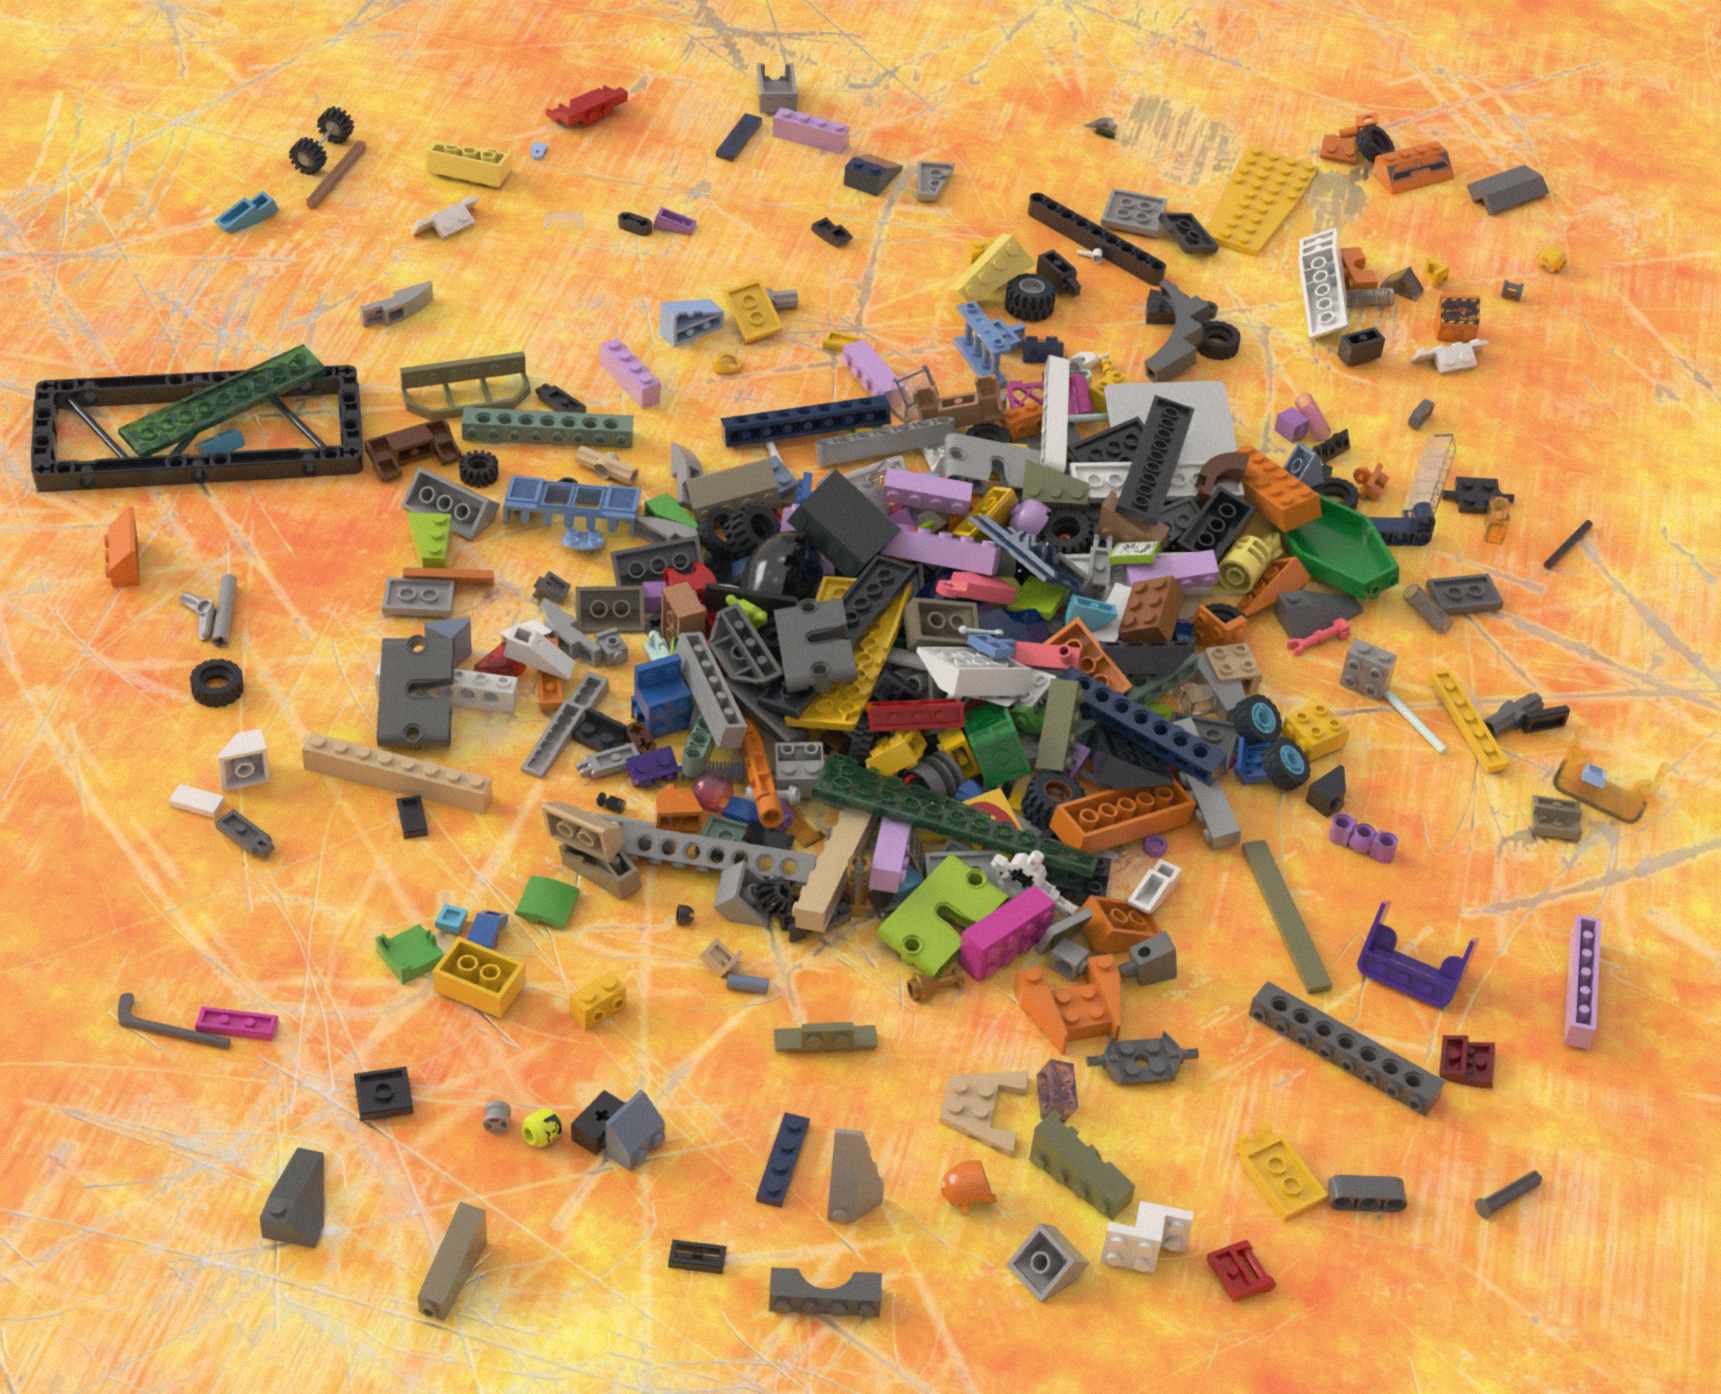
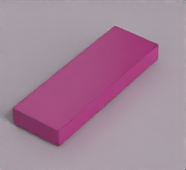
(237, 1023)

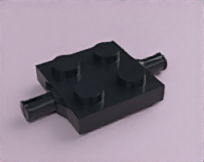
(1474, 494)

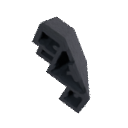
(890, 688)

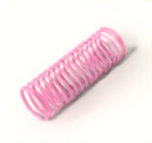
(1311, 413)

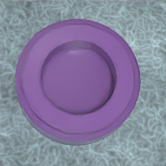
(1155, 846)

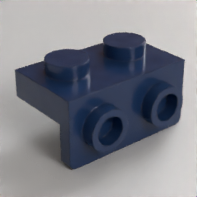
(1038, 350)

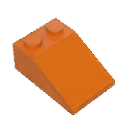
(1117, 925)

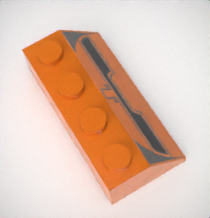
(1413, 167)

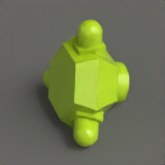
(755, 615)

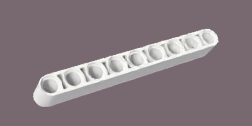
(1055, 413)

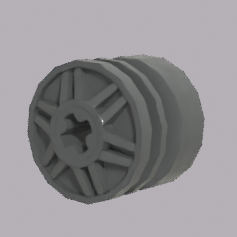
(938, 774)

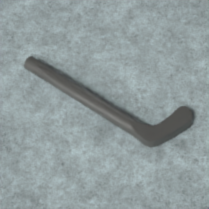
(126, 1019)

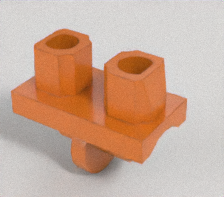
(1372, 481)

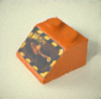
(1457, 317)

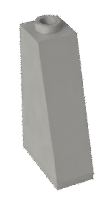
(1227, 693)

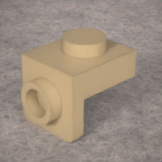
(720, 958)

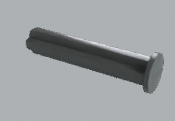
(1505, 1195)

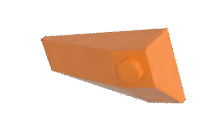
(1278, 578)
(1093, 658)

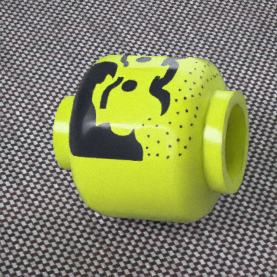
(542, 1127)

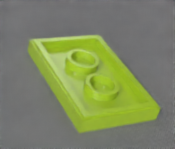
(1039, 595)

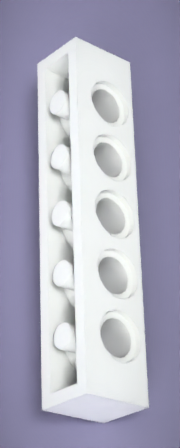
(473, 690)

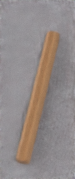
(335, 174)

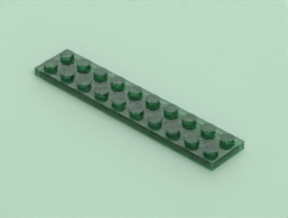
(222, 401)

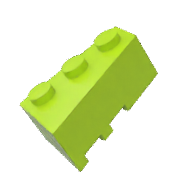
(430, 538)

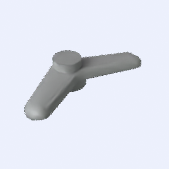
(205, 610)

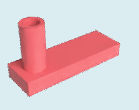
(1047, 656)

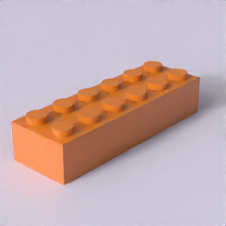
(1277, 492)
(1121, 816)

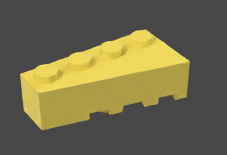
(469, 163)
(992, 269)

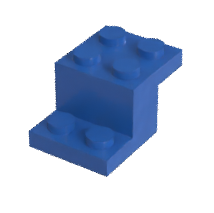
(663, 696)

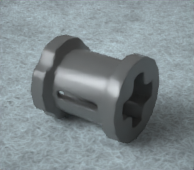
(1517, 294)

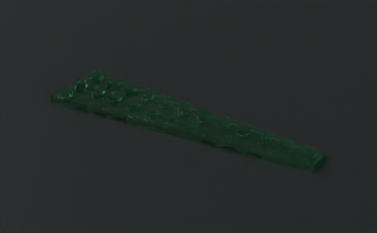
(876, 794)

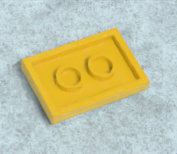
(752, 311)

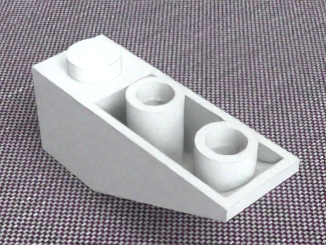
(538, 652)

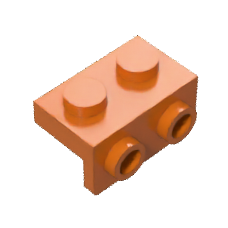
(1339, 149)
(1023, 421)

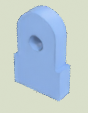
(538, 150)

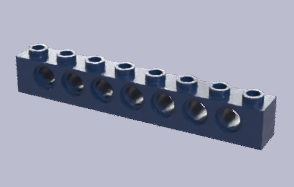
(805, 420)
(1149, 729)

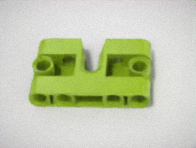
(918, 922)

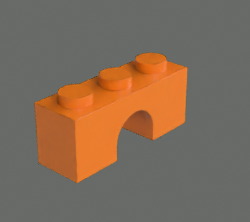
(1354, 273)

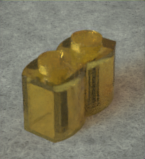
(1497, 520)

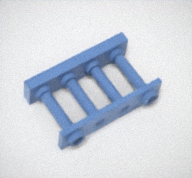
(970, 345)

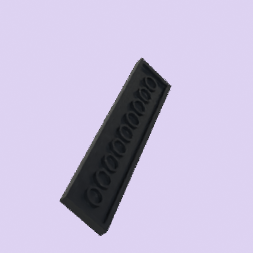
(1155, 461)
(863, 606)

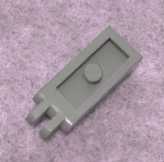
(606, 762)

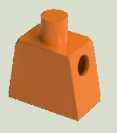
(677, 809)

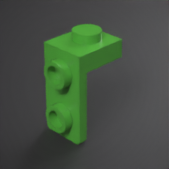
(1028, 720)

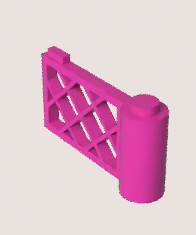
(1078, 399)

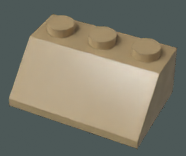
(582, 830)

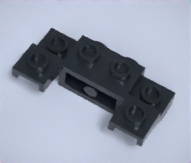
(1072, 886)

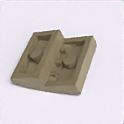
(1556, 817)

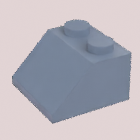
(634, 1131)

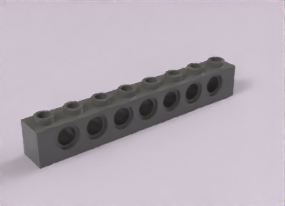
(1346, 1048)

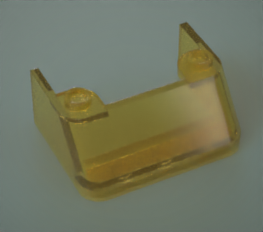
(1612, 799)

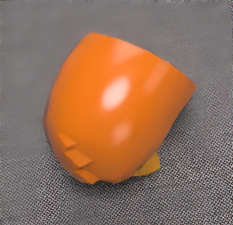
(965, 1185)

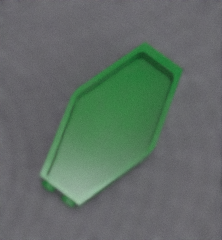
(1343, 551)

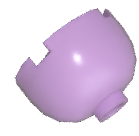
(1029, 516)

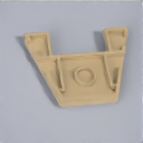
(971, 1103)

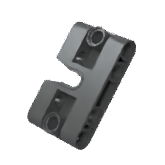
(815, 645)
(404, 672)

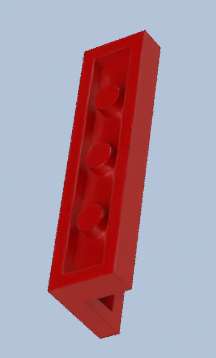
(915, 714)

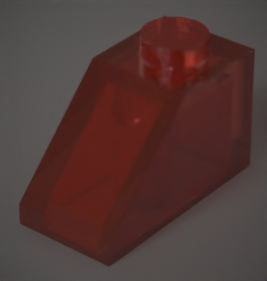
(500, 665)

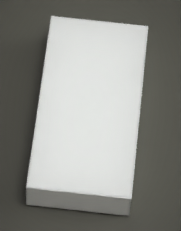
(196, 801)

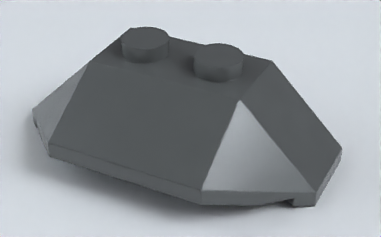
(741, 649)

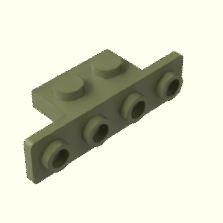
(825, 1037)

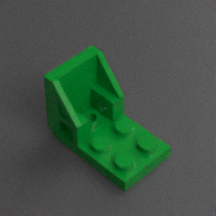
(995, 744)

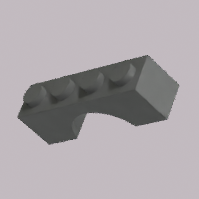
(856, 1297)

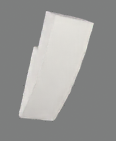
(1155, 886)

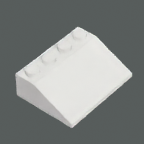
(973, 674)

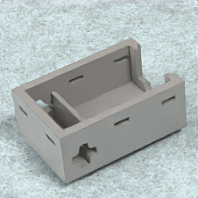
(776, 92)

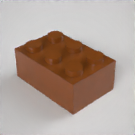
(1152, 610)

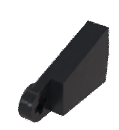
(1159, 312)

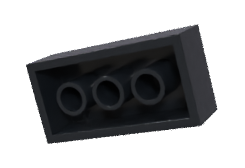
(1217, 525)

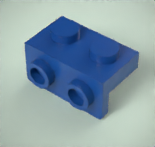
(1249, 762)

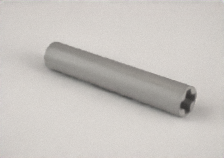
(224, 611)

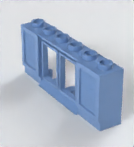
(614, 502)

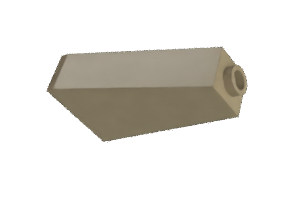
(453, 1261)

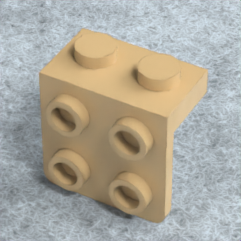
(1234, 664)

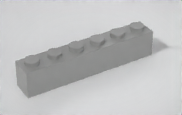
(710, 691)
(1211, 806)

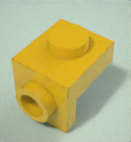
(1436, 271)

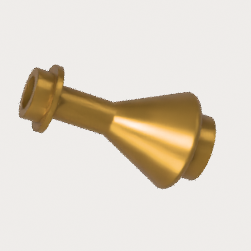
(924, 986)

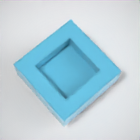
(451, 918)

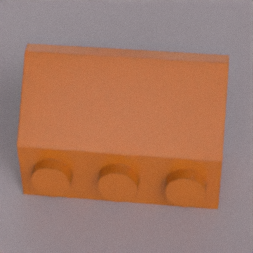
(123, 550)

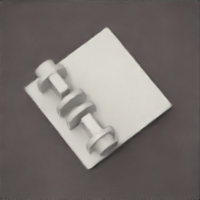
(1037, 689)

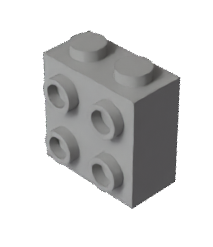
(1368, 669)

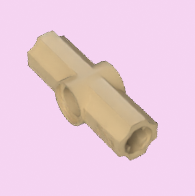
(607, 465)

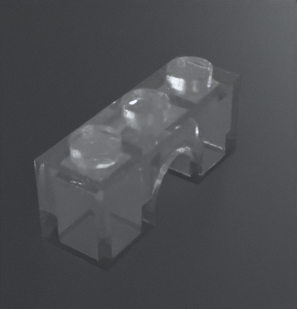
(1195, 698)

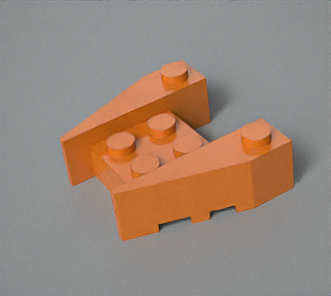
(1073, 1011)

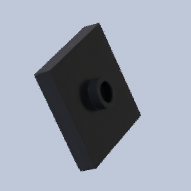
(383, 1093)

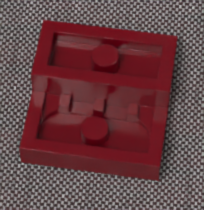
(1467, 1061)

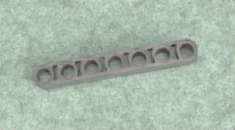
(883, 441)

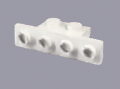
(449, 221)
(1452, 358)

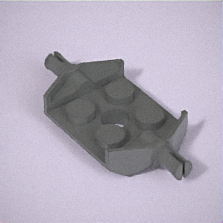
(1160, 1054)

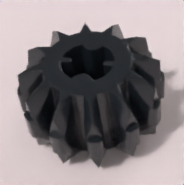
(775, 896)

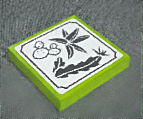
(1134, 553)

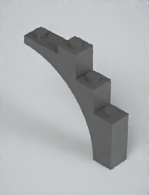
(1179, 350)

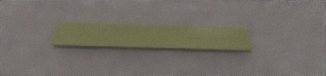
(1286, 917)

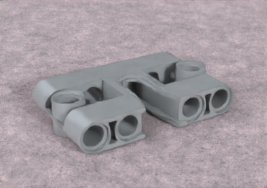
(975, 458)

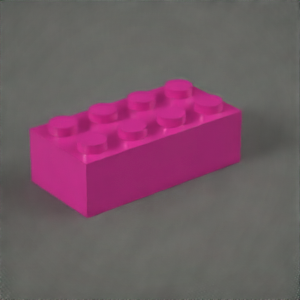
(1005, 933)

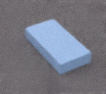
(1594, 775)

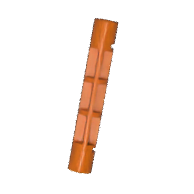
(760, 777)

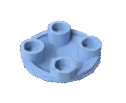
(583, 540)

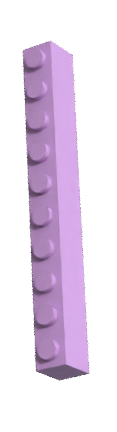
(934, 548)

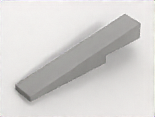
(565, 721)

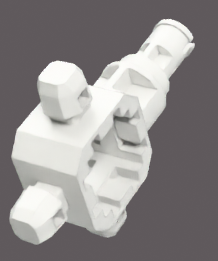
(1031, 866)

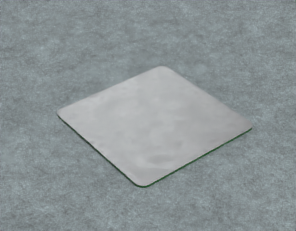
(1211, 423)

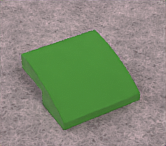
(547, 901)

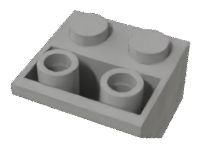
(798, 765)

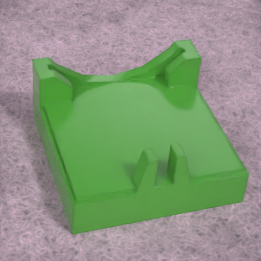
(409, 953)

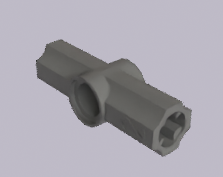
(1513, 713)

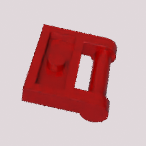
(1235, 1275)

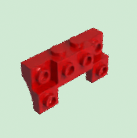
(589, 106)

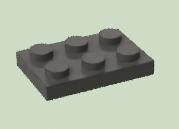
(1465, 593)

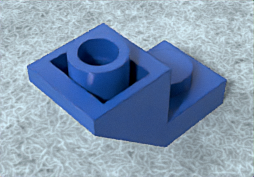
(486, 928)

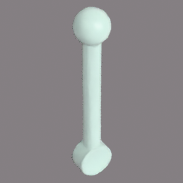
(963, 630)

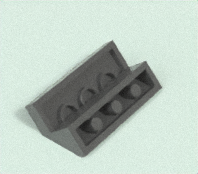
(1508, 188)
(773, 722)

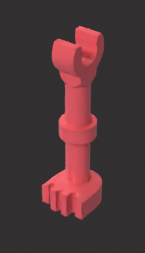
(1339, 627)

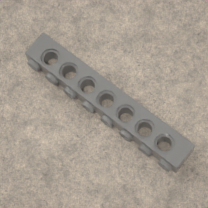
(634, 834)

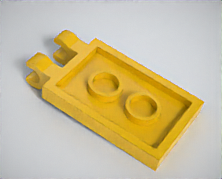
(1279, 1172)

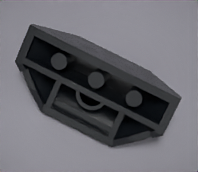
(1148, 656)

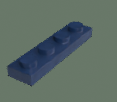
(783, 1160)

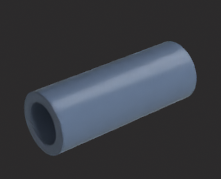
(747, 983)

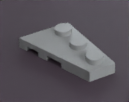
(932, 179)

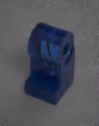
(1184, 632)

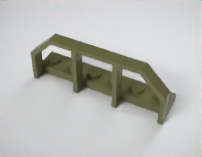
(460, 371)

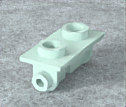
(656, 646)

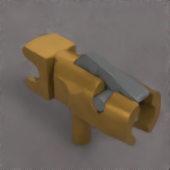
(857, 884)

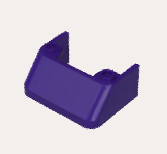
(1406, 974)

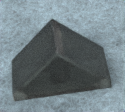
(1404, 284)

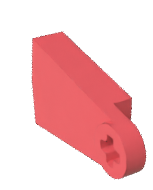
(977, 587)

